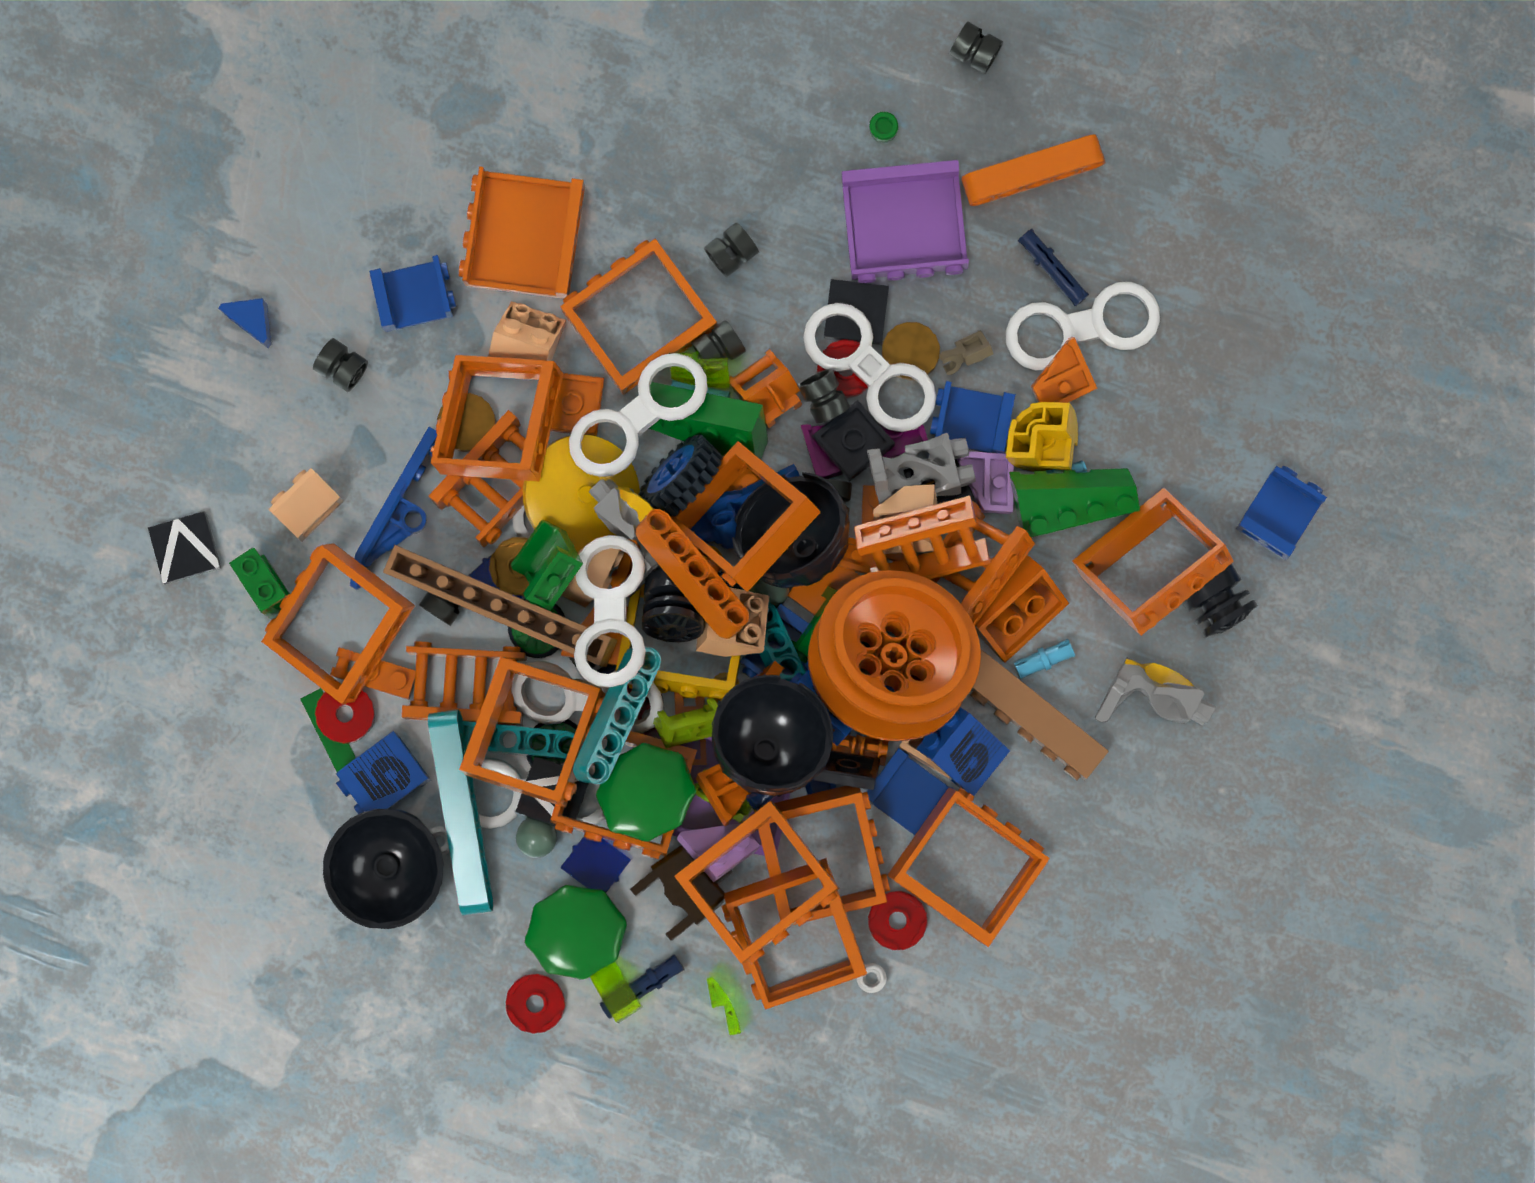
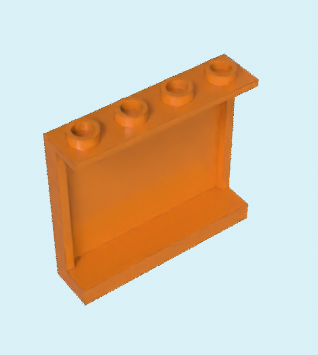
(522, 234)

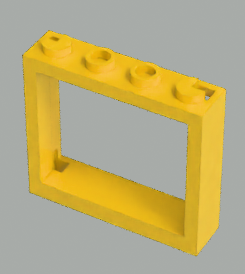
(685, 685)

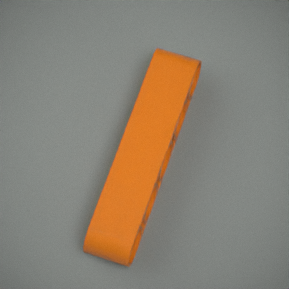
(1033, 170)
(695, 588)

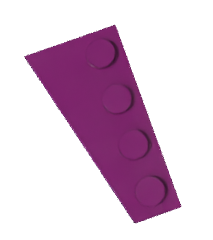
(826, 468)

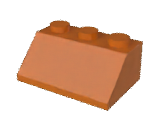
(1020, 610)

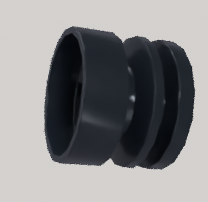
(1220, 603)
(668, 612)

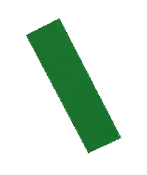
(339, 753)

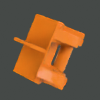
(774, 392)

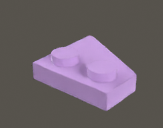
(992, 483)
(700, 840)

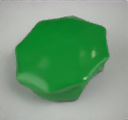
(646, 792)
(576, 932)

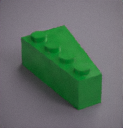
(718, 420)
(1071, 499)

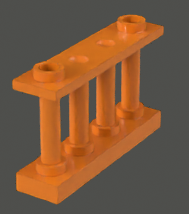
(485, 450)
(923, 524)
(996, 575)
(419, 707)

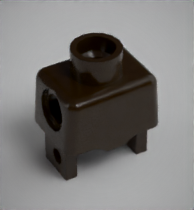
(665, 870)

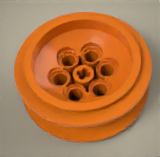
(920, 618)

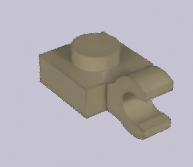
(968, 350)

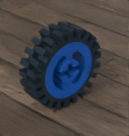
(681, 475)

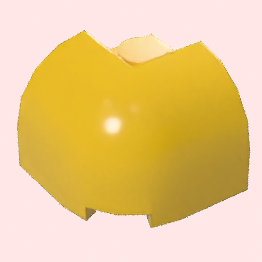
(1043, 437)

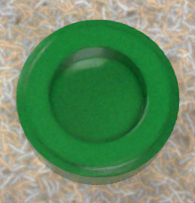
(883, 127)

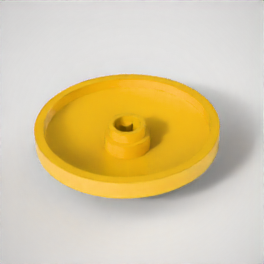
(564, 489)

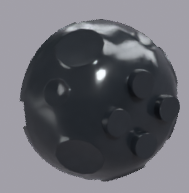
(816, 548)
(771, 735)
(383, 868)

